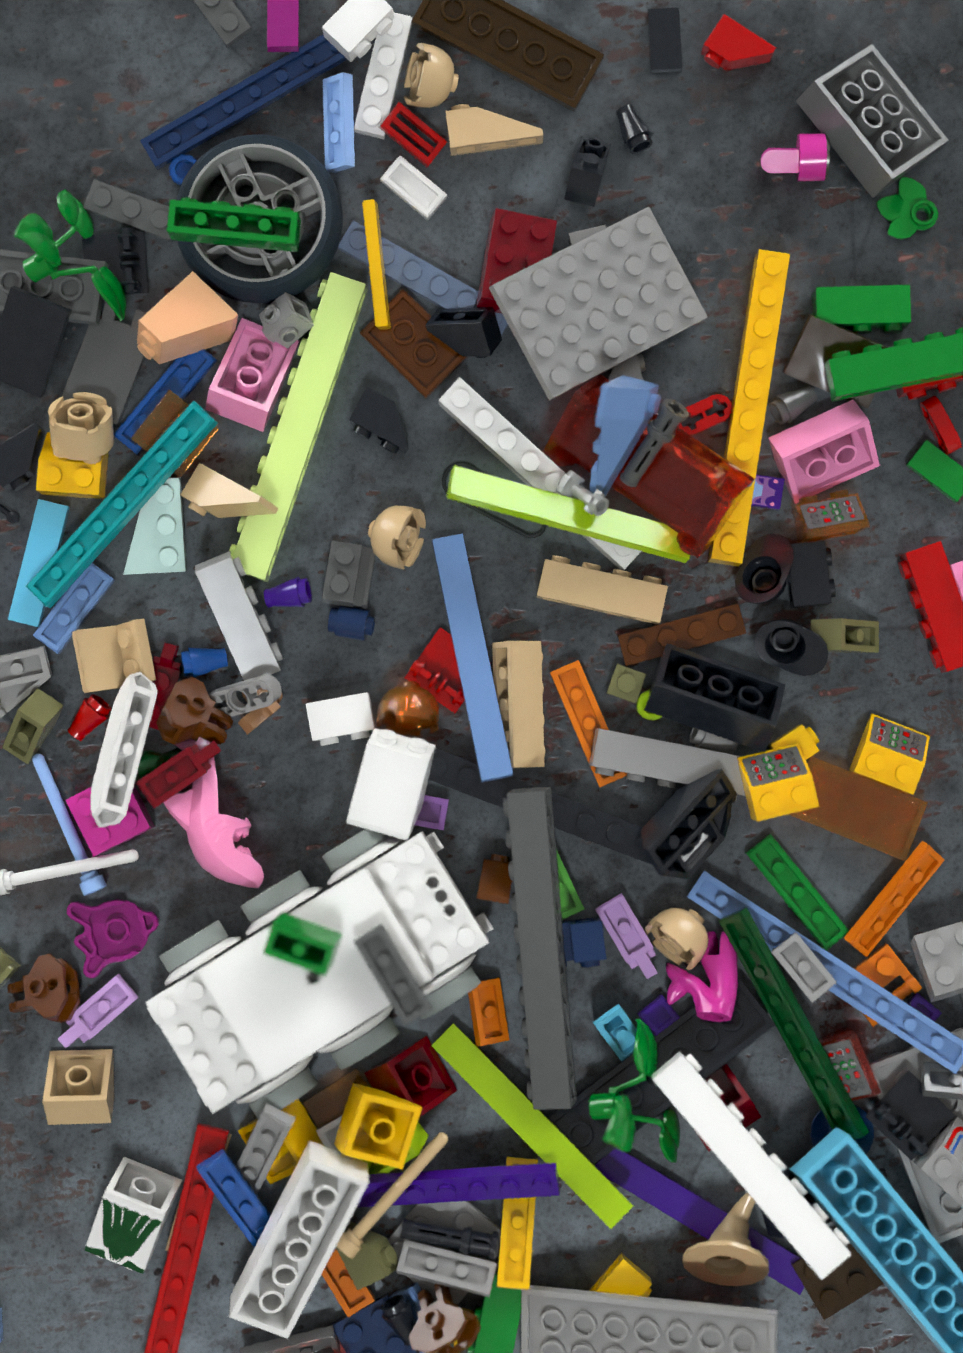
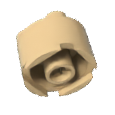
(81, 427)

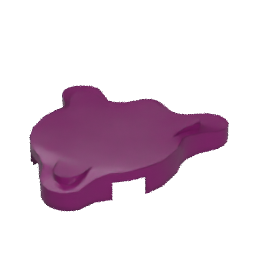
(111, 933)

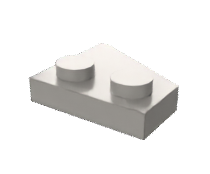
(21, 675)

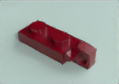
(167, 674)
(177, 773)

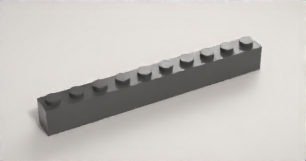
(541, 948)

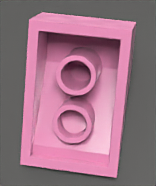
(250, 377)

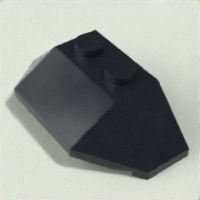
(689, 826)

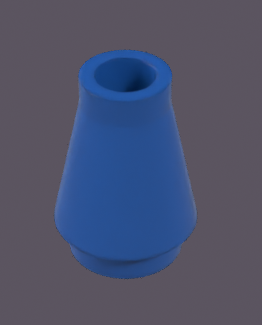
(202, 660)

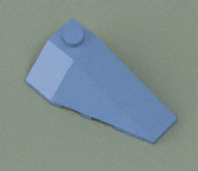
(622, 415)

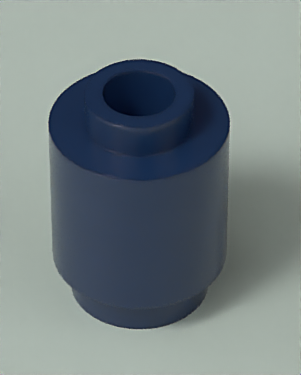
(351, 622)

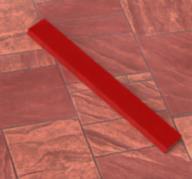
(185, 1246)

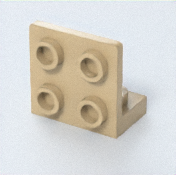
(111, 654)

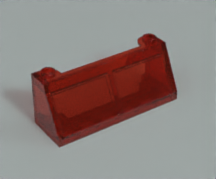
(682, 487)

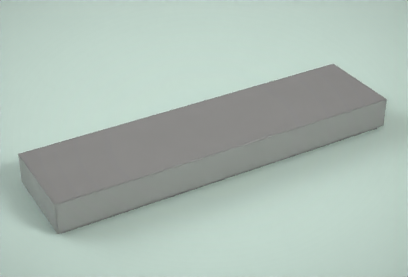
(264, 1145)

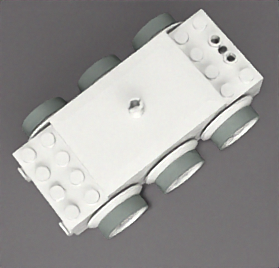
(254, 1020)

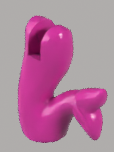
(718, 1000)

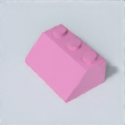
(825, 450)

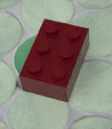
(512, 245)

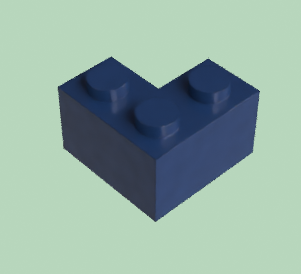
(584, 941)

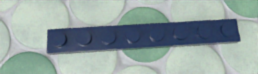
(241, 101)

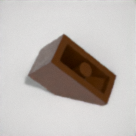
(495, 879)

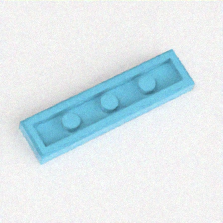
(42, 544)

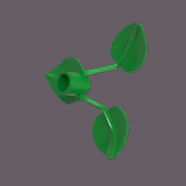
(46, 260)
(618, 1108)

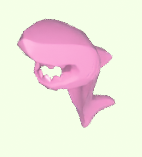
(213, 833)

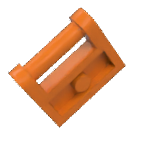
(883, 968)

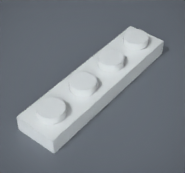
(383, 77)

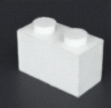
(357, 25)
(340, 717)

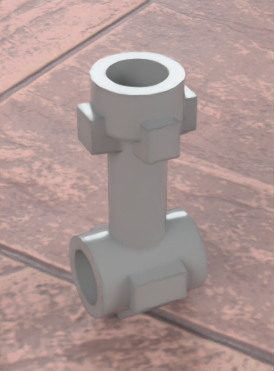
(571, 485)

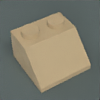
(79, 1087)

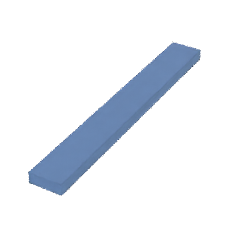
(472, 658)

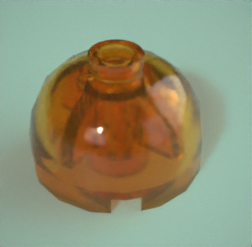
(408, 710)

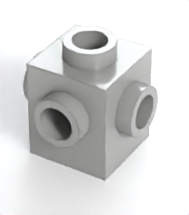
(285, 320)

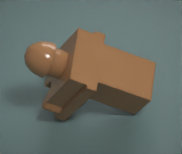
(257, 717)

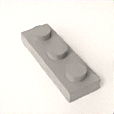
(446, 1268)

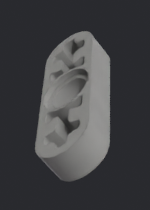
(249, 688)

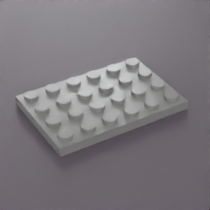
(598, 303)

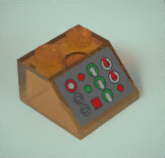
(829, 517)

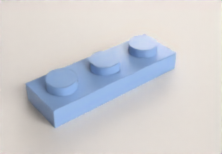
(338, 122)

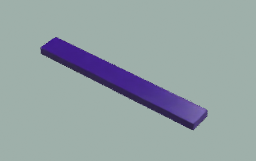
(692, 1210)

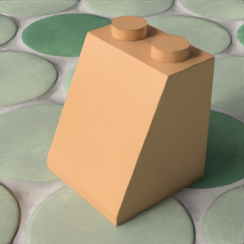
(185, 322)

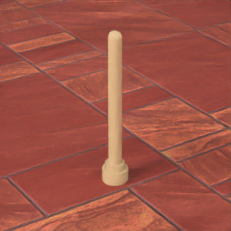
(352, 1239)

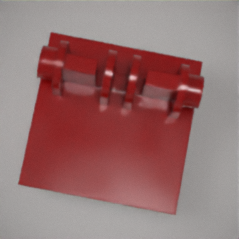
(438, 671)

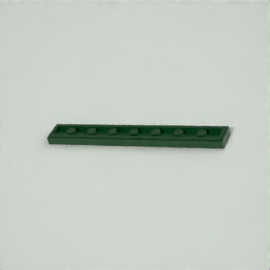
(792, 1023)

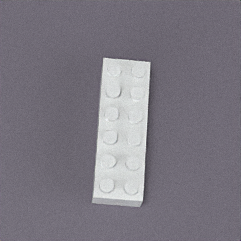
(298, 1239)

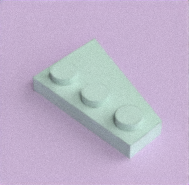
(159, 533)

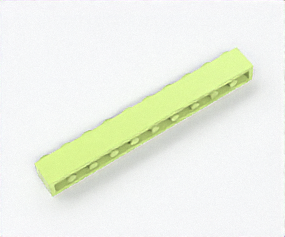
(299, 422)

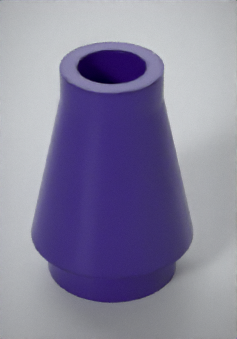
(289, 594)

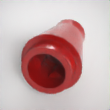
(89, 716)

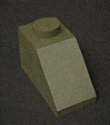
(848, 635)
(32, 725)
(372, 1262)

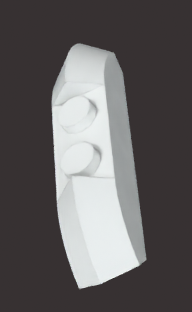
(122, 749)

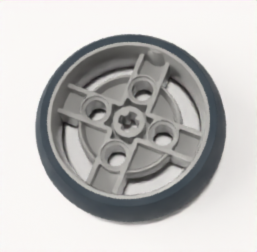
(310, 195)

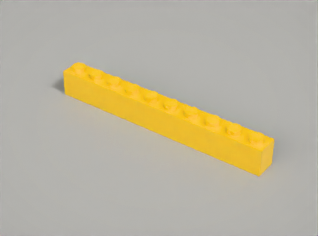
(752, 393)

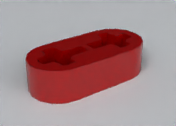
(710, 421)
(940, 425)

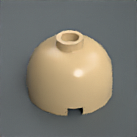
(429, 77)
(396, 535)
(679, 935)

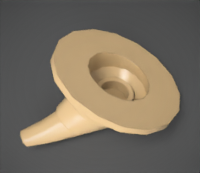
(728, 1253)

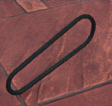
(488, 515)

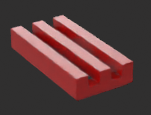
(409, 147)

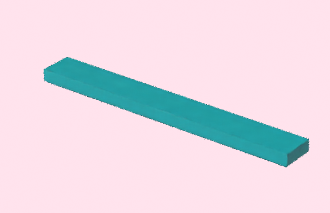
(121, 504)

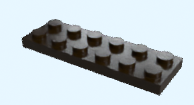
(514, 45)

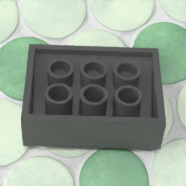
(871, 120)

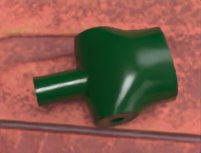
(151, 760)

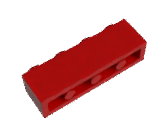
(938, 602)

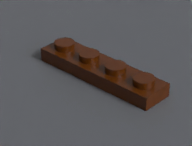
(683, 633)

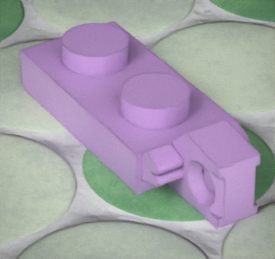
(627, 934)
(99, 1011)

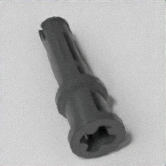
(659, 432)

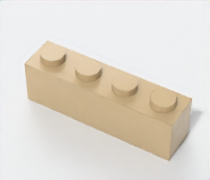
(602, 591)
(520, 699)

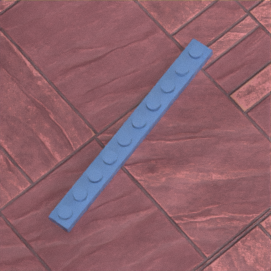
(850, 986)

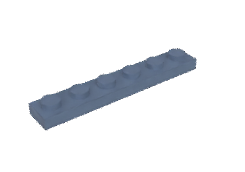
(415, 273)

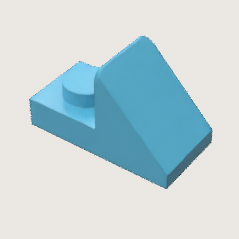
(617, 1031)

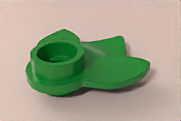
(902, 209)

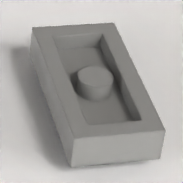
(804, 967)

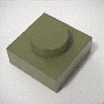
(626, 683)

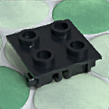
(124, 255)
(909, 1117)

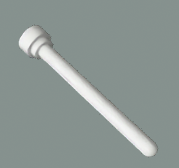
(10, 880)

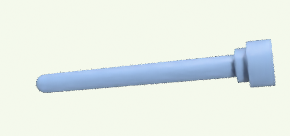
(90, 880)

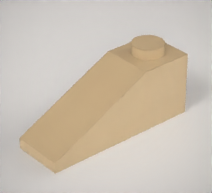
(482, 130)
(222, 497)

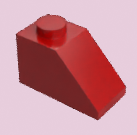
(735, 46)

